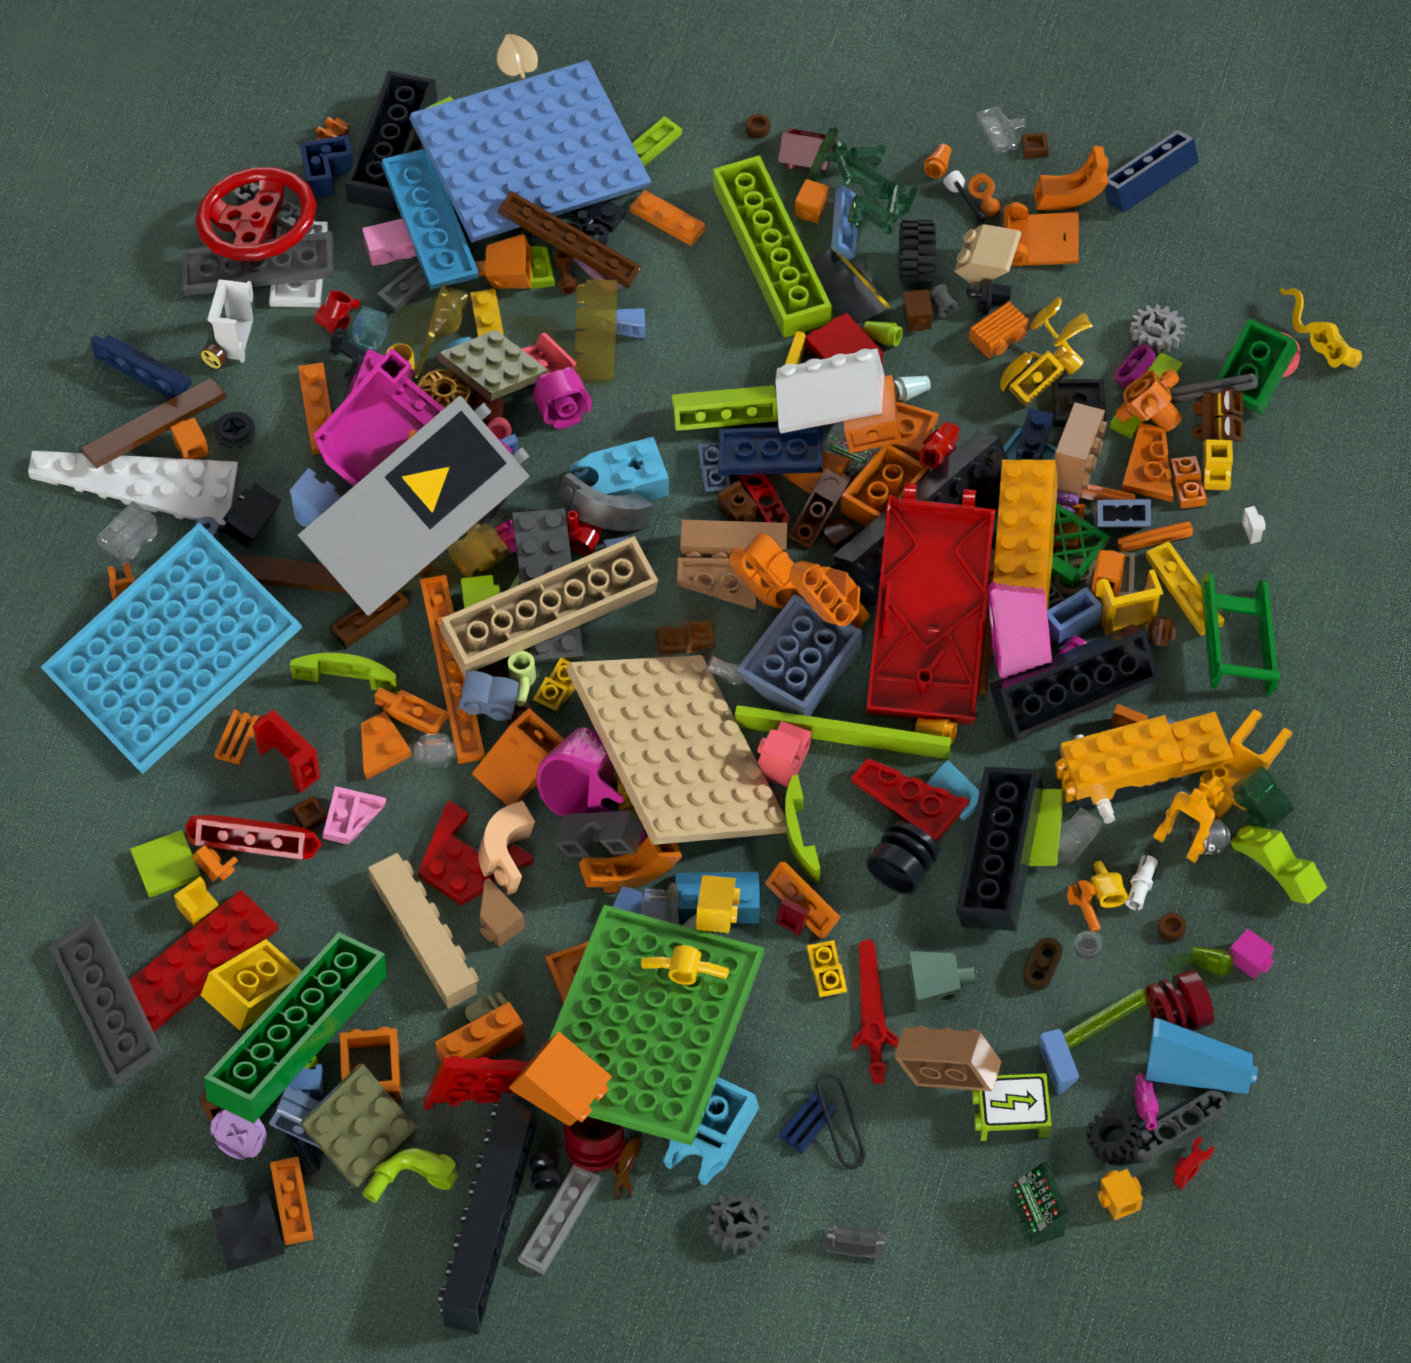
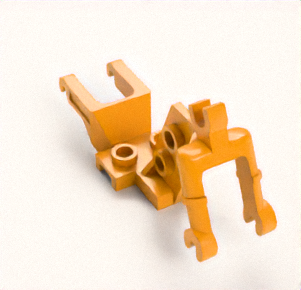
(1214, 793)

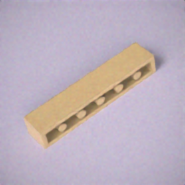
(423, 930)

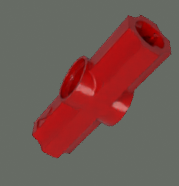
(939, 445)

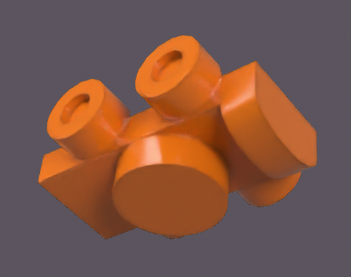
(334, 129)

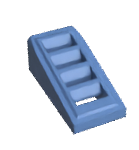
(631, 322)

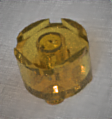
(478, 550)

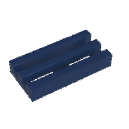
(784, 1134)

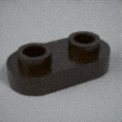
(1042, 966)

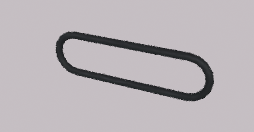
(830, 1124)

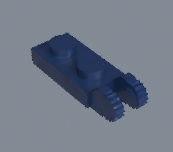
(1034, 434)

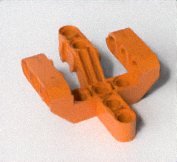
(824, 588)

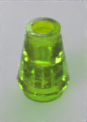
(1213, 960)

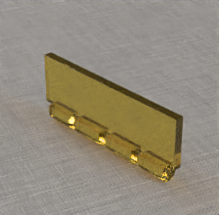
(599, 323)

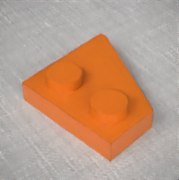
(381, 745)

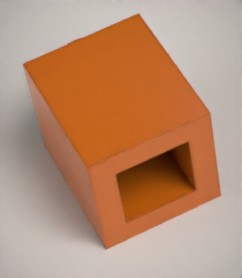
(811, 201)
(189, 440)

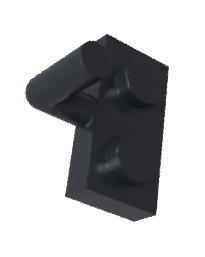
(601, 213)

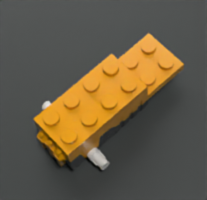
(1138, 760)

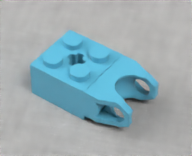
(626, 470)
(717, 1133)

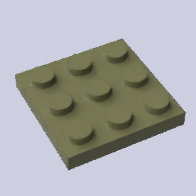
(492, 365)
(358, 1125)

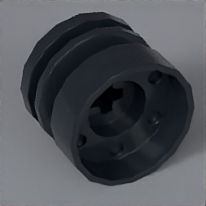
(902, 857)

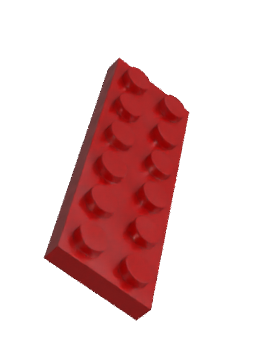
(183, 968)

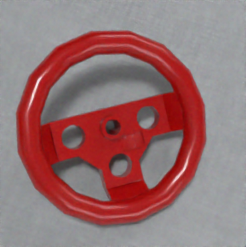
(254, 219)

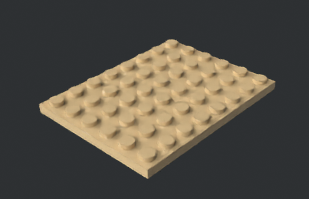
(677, 749)

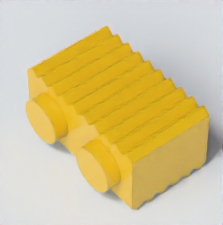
(1036, 378)
(716, 904)

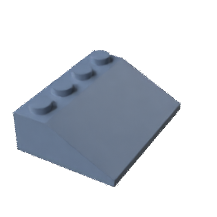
(799, 658)

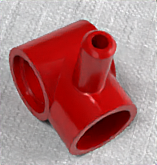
(335, 311)
(582, 535)

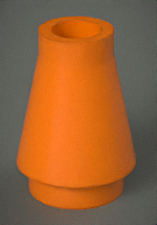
(937, 163)

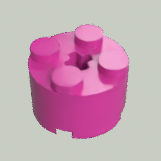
(561, 398)

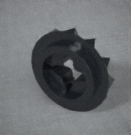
(241, 422)

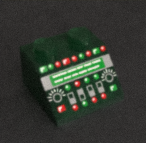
(1039, 1206)

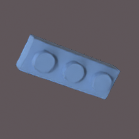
(843, 232)

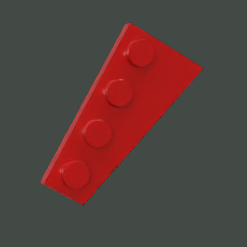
(910, 799)

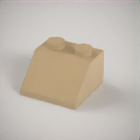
(986, 253)

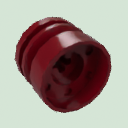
(1181, 1003)
(594, 1144)

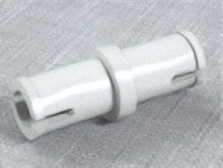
(1141, 882)

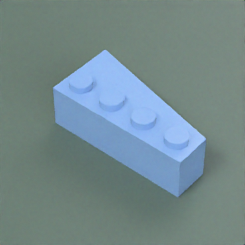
(311, 498)

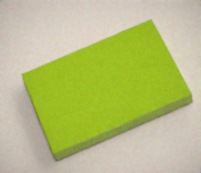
(1048, 829)

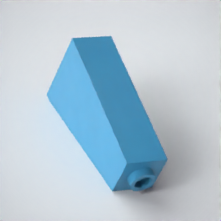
(1197, 1060)

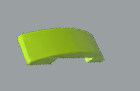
(347, 665)
(805, 856)

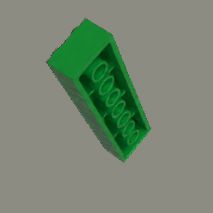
(295, 1027)

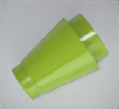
(884, 332)

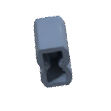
(488, 695)

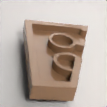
(714, 578)

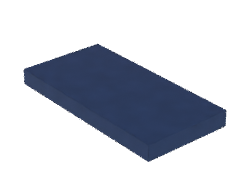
(769, 451)

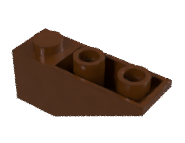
(818, 506)

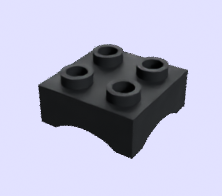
(248, 1232)

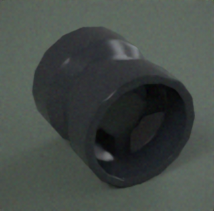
(544, 1171)

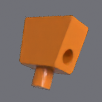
(508, 263)

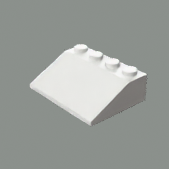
(829, 390)

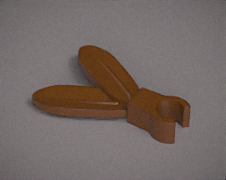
(625, 1165)

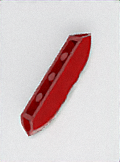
(252, 836)

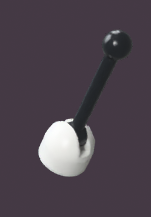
(955, 183)

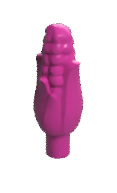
(1146, 1101)

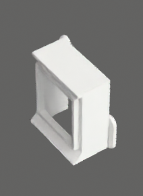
(233, 331)

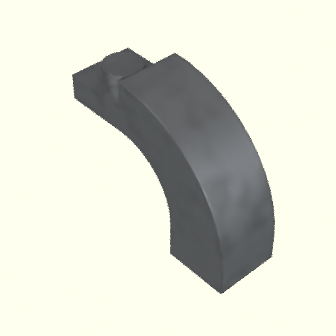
(603, 510)

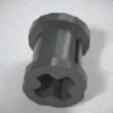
(940, 297)

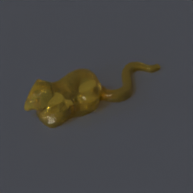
(444, 319)

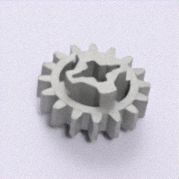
(1158, 328)

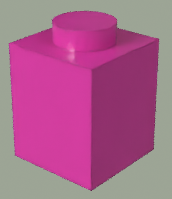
(1252, 954)

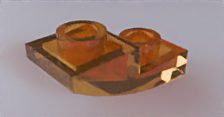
(689, 638)

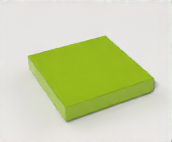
(165, 863)

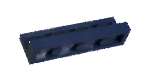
(140, 366)

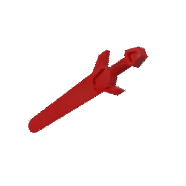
(873, 1023)

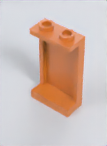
(876, 429)

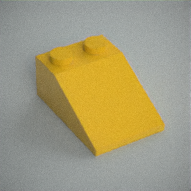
(249, 983)

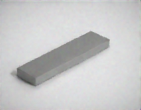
(558, 1219)

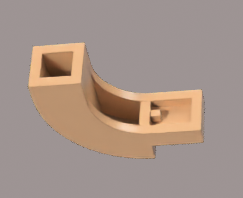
(504, 828)

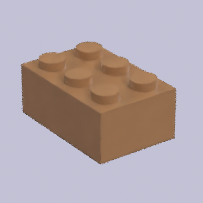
(1078, 448)
(948, 1058)

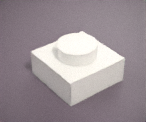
(1253, 524)

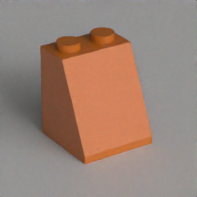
(562, 1080)

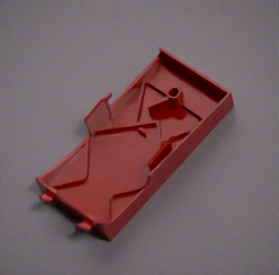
(930, 608)

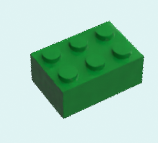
(1264, 354)

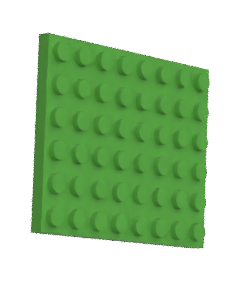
(649, 1032)

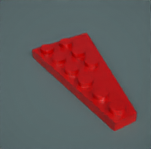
(470, 1079)

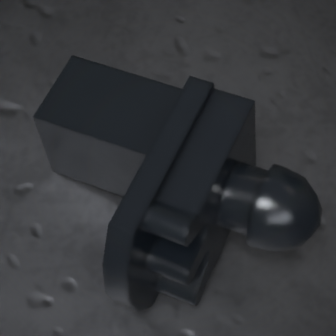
(989, 293)

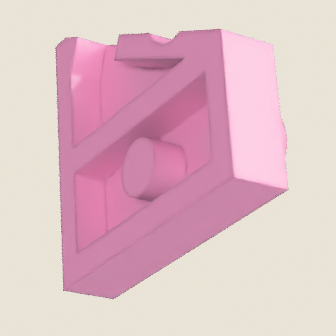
(350, 814)

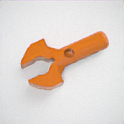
(1084, 902)

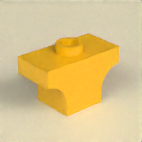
(1217, 464)

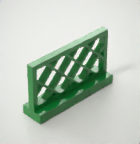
(1068, 574)

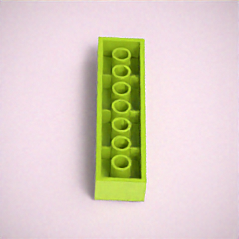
(771, 246)

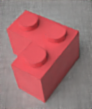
(783, 753)

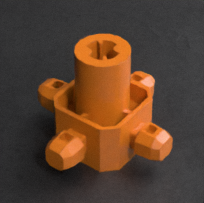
(1150, 398)

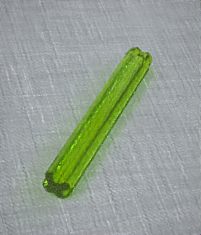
(1105, 1018)

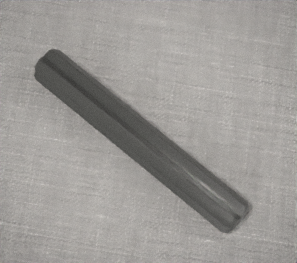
(1196, 391)

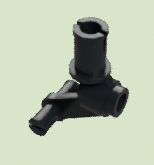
(340, 344)

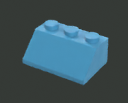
(749, 903)

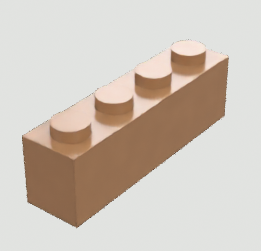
(719, 538)

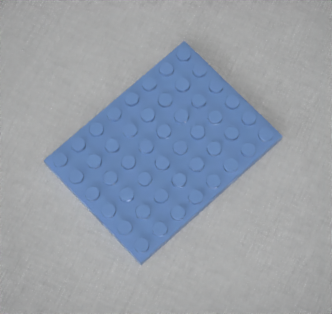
(538, 137)

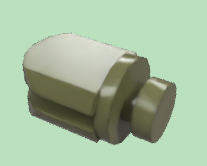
(483, 1006)

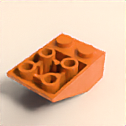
(513, 761)

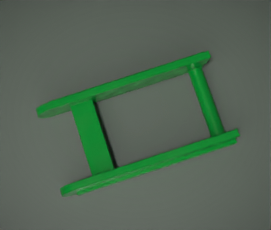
(1259, 607)

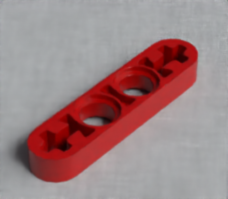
(763, 490)

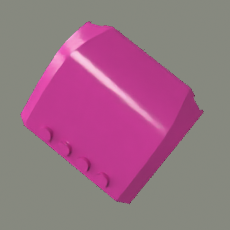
(375, 419)

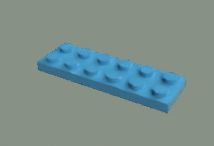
(429, 219)

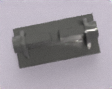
(855, 1241)

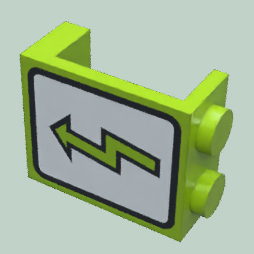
(1014, 1105)

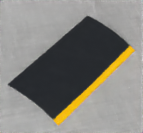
(846, 287)

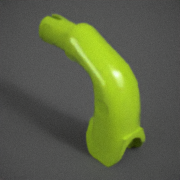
(437, 1169)

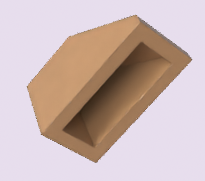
(499, 915)

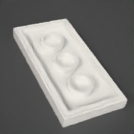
(298, 293)

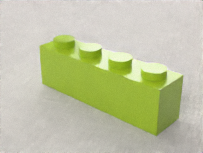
(725, 407)

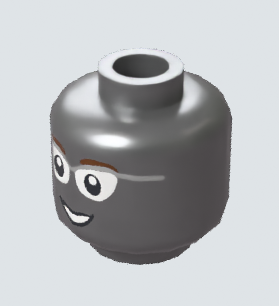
(1217, 840)

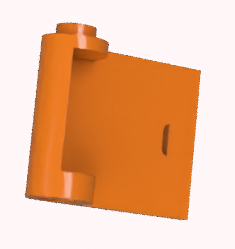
(1043, 236)

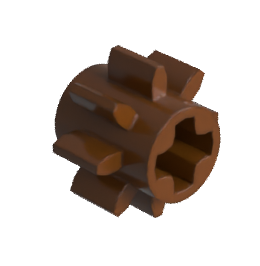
(1160, 630)

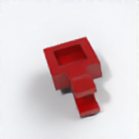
(1187, 1167)

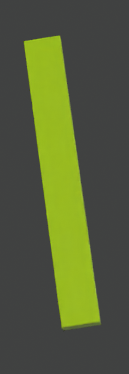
(847, 732)

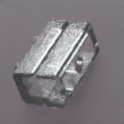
(128, 533)

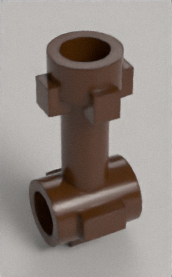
(564, 263)

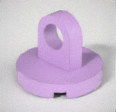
(238, 1136)

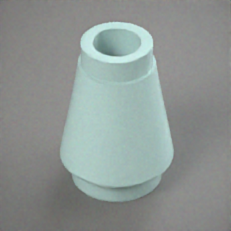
(911, 387)

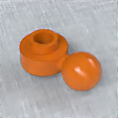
(990, 205)

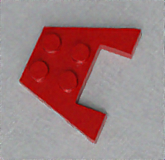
(454, 865)

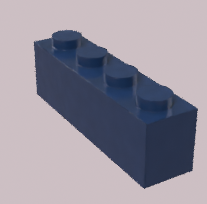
(1151, 170)

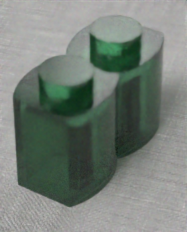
(1261, 798)

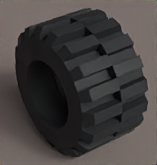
(917, 251)

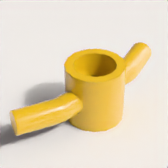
(685, 965)

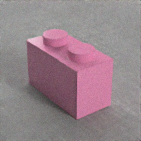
(388, 242)

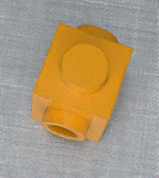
(1120, 1193)

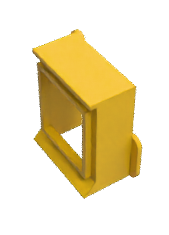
(1130, 608)

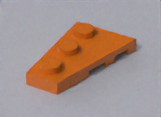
(1149, 465)

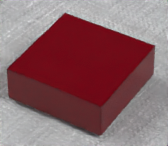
(792, 916)

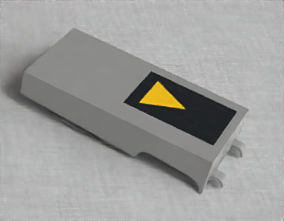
(414, 504)

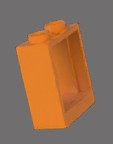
(379, 1037)

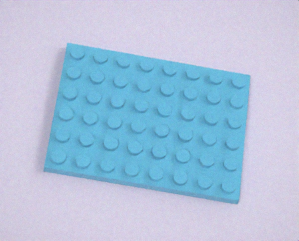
(171, 647)

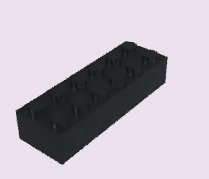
(386, 136)
(1074, 681)
(1000, 848)

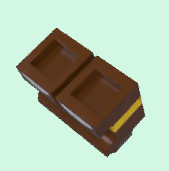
(1220, 416)

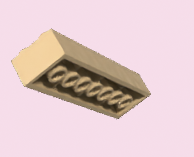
(548, 605)

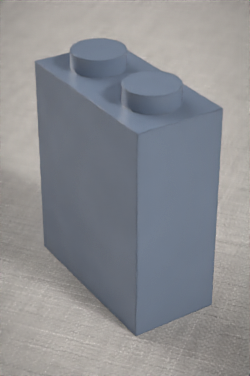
(1121, 513)

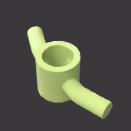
(524, 677)

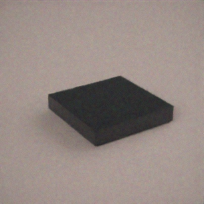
(1070, 391)

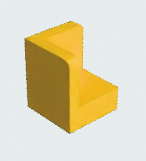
(195, 902)

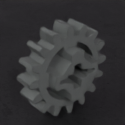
(734, 1211)

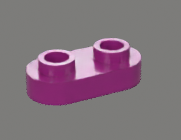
(1134, 365)

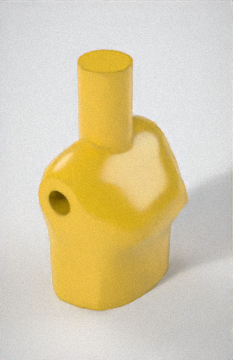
(1108, 886)

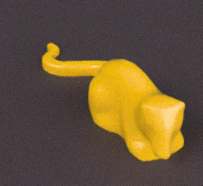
(1323, 336)

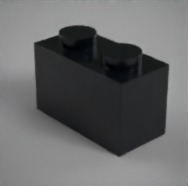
(250, 515)

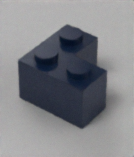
(323, 160)

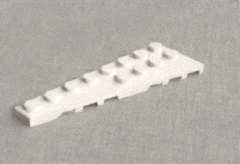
(156, 484)

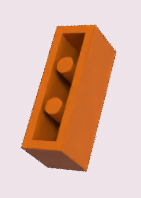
(484, 1035)

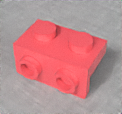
(549, 354)

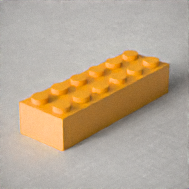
(1026, 524)

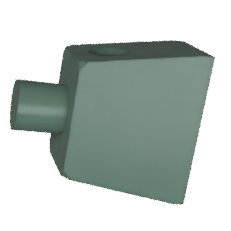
(936, 979)

